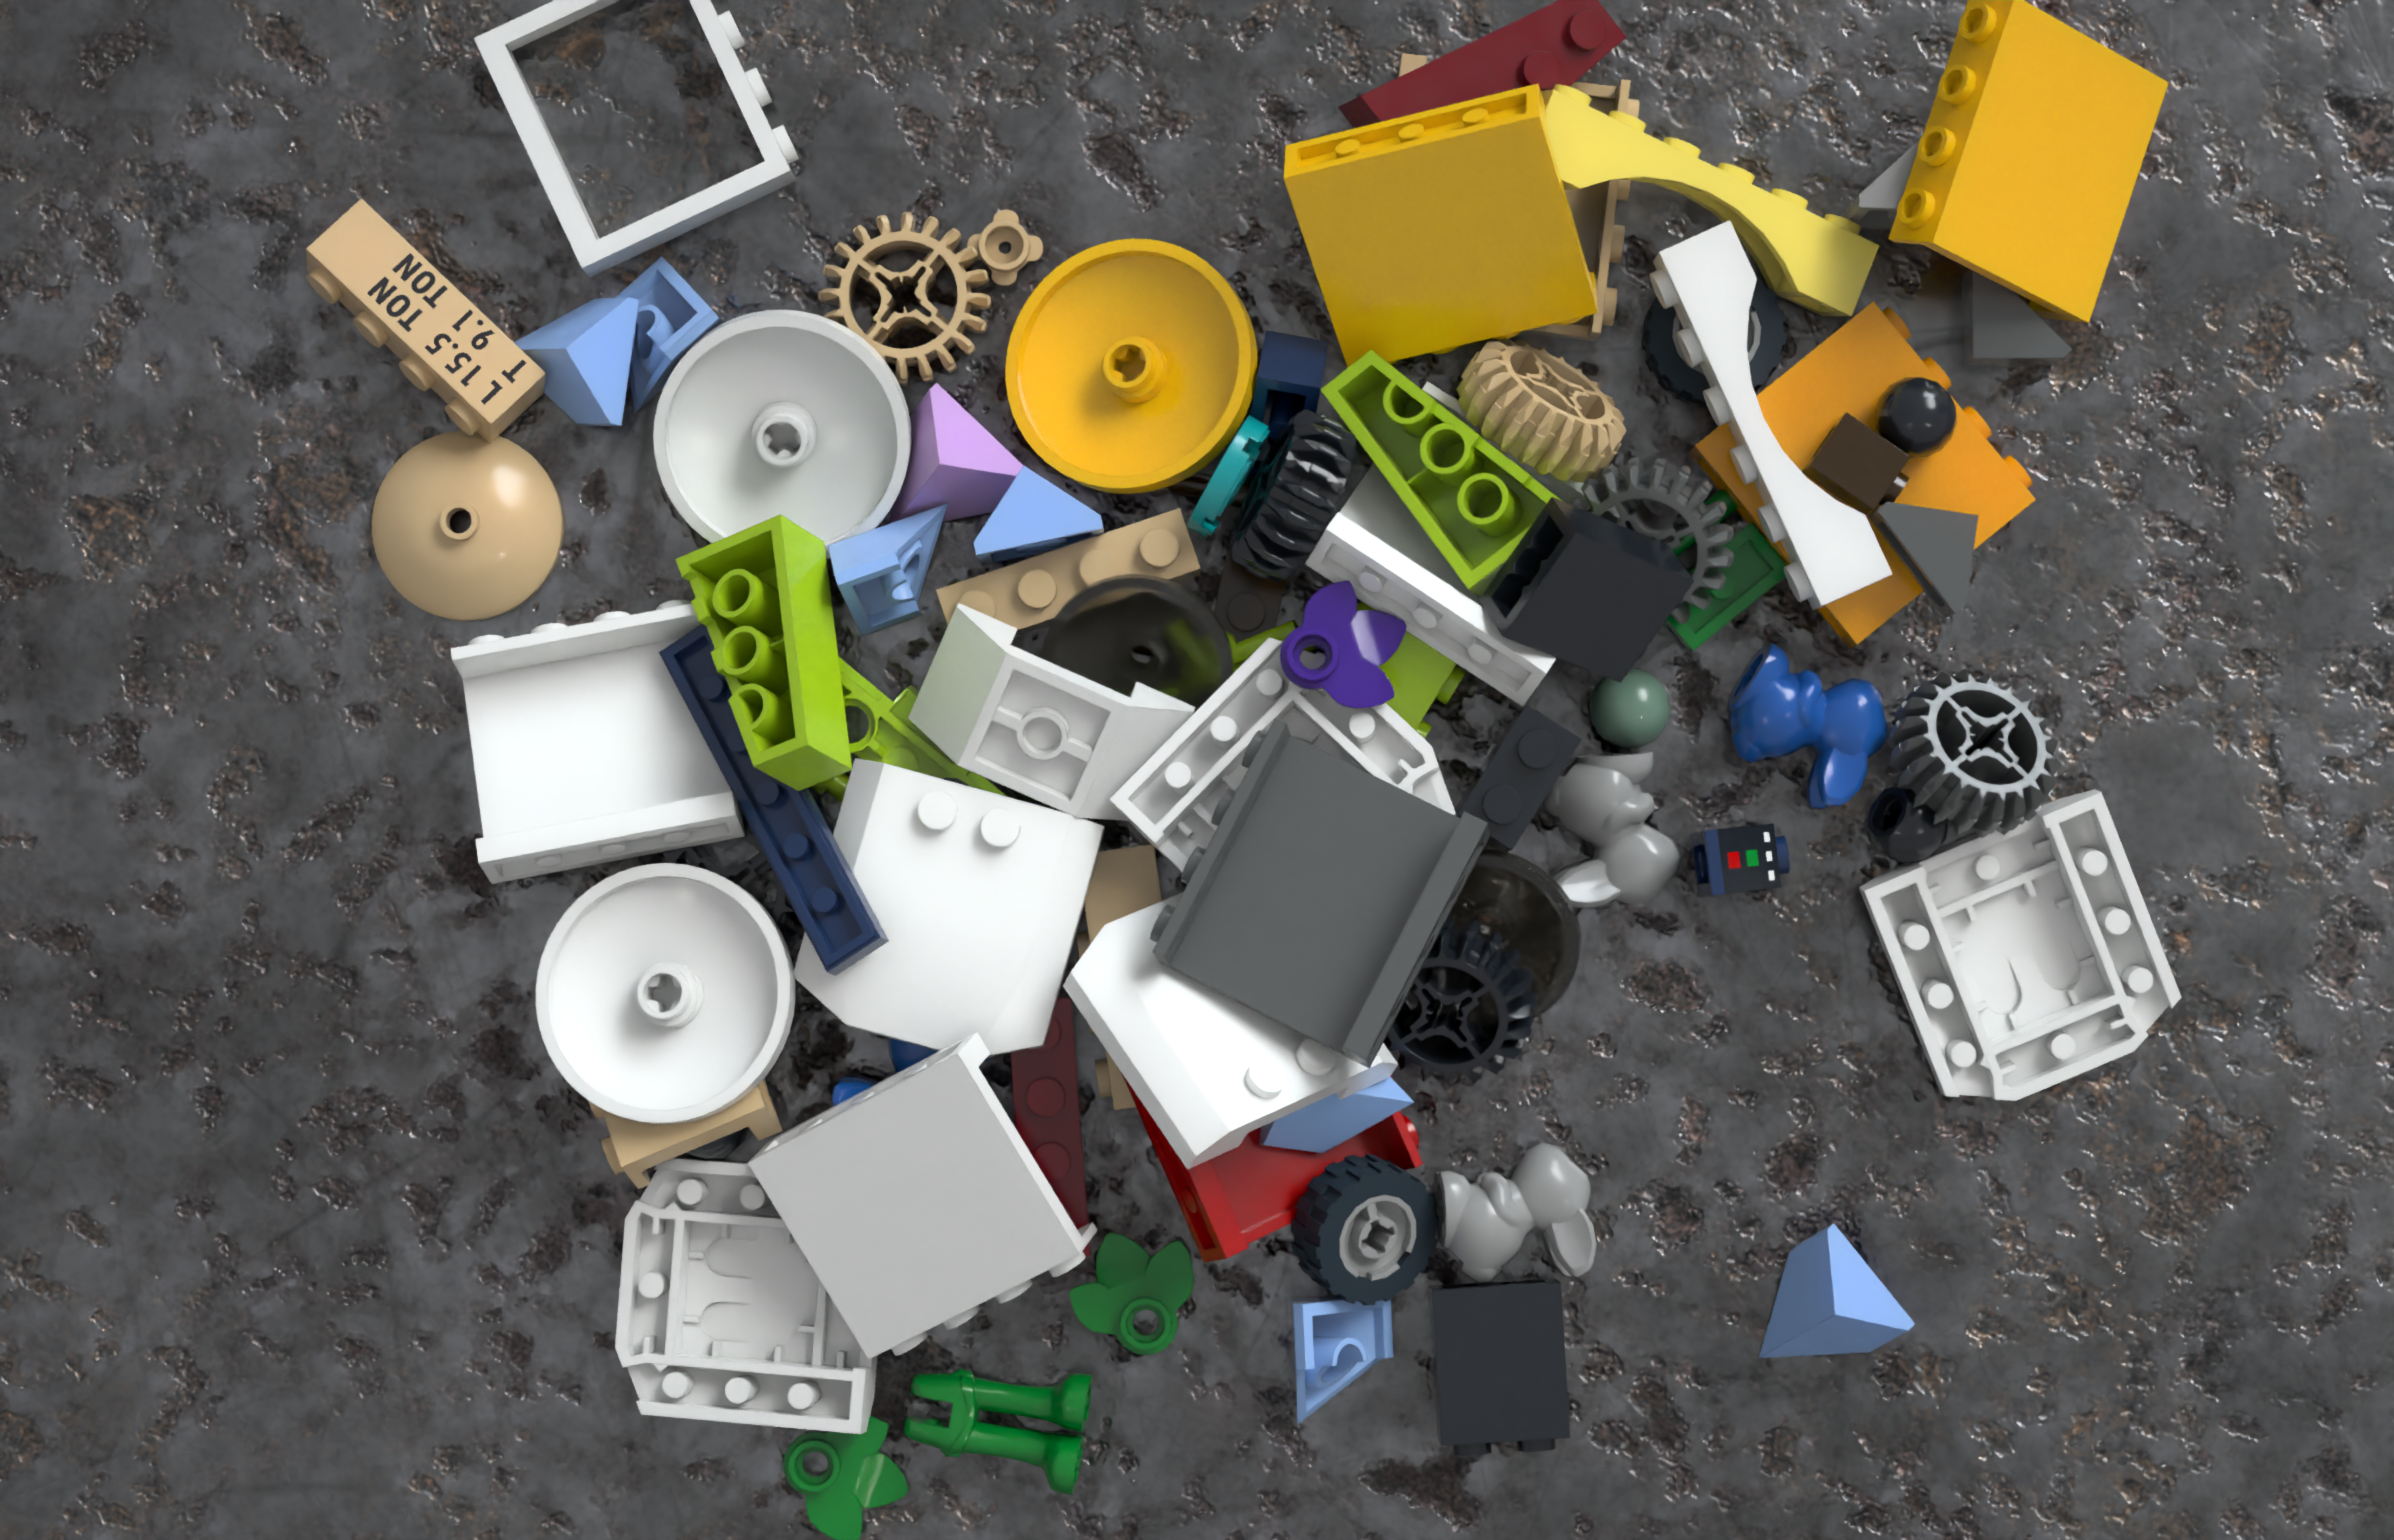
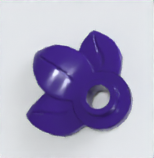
(1353, 647)

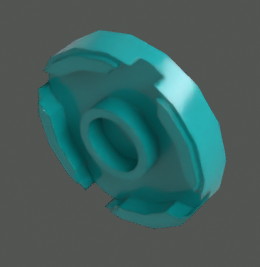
(1228, 476)

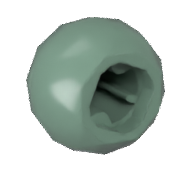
(1630, 711)

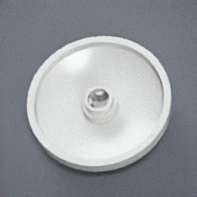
(782, 422)
(665, 993)

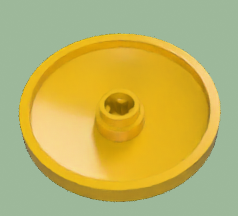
(1131, 366)

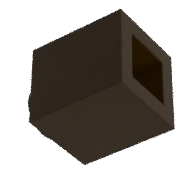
(1858, 465)

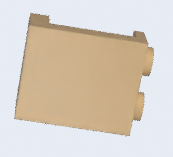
(641, 1145)

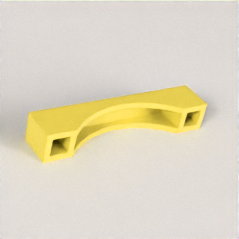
(1799, 254)

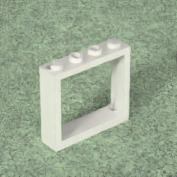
(603, 253)

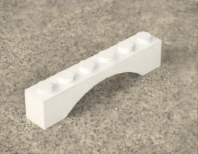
(1825, 540)

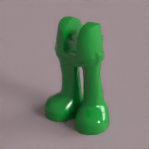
(1053, 1452)

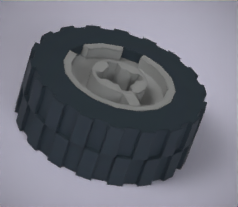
(1666, 358)
(1364, 1229)

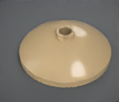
(510, 537)

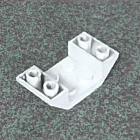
(1036, 721)

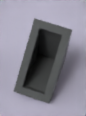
(2003, 328)
(1933, 548)

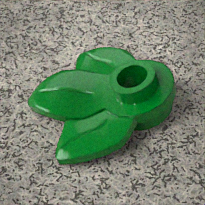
(1133, 1283)
(854, 1478)

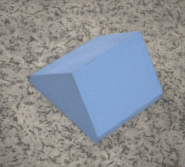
(1034, 520)

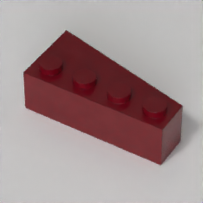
(1541, 48)

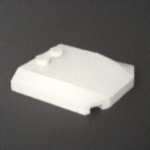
(1185, 778)
(973, 907)
(2024, 952)
(1195, 1055)
(728, 1311)

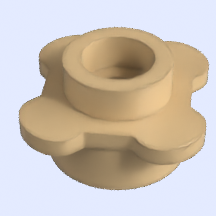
(1023, 247)

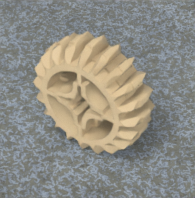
(922, 274)
(1541, 410)

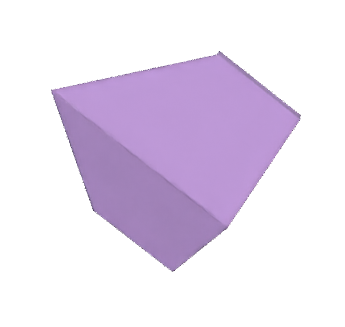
(952, 462)

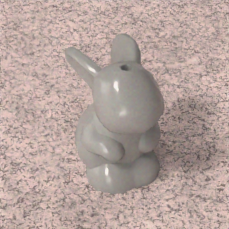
(1605, 806)
(1492, 1218)

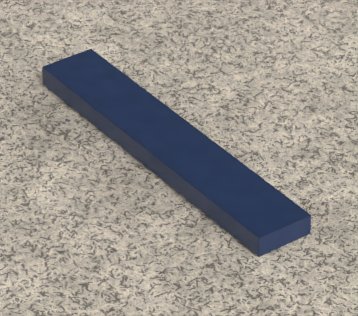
(781, 818)

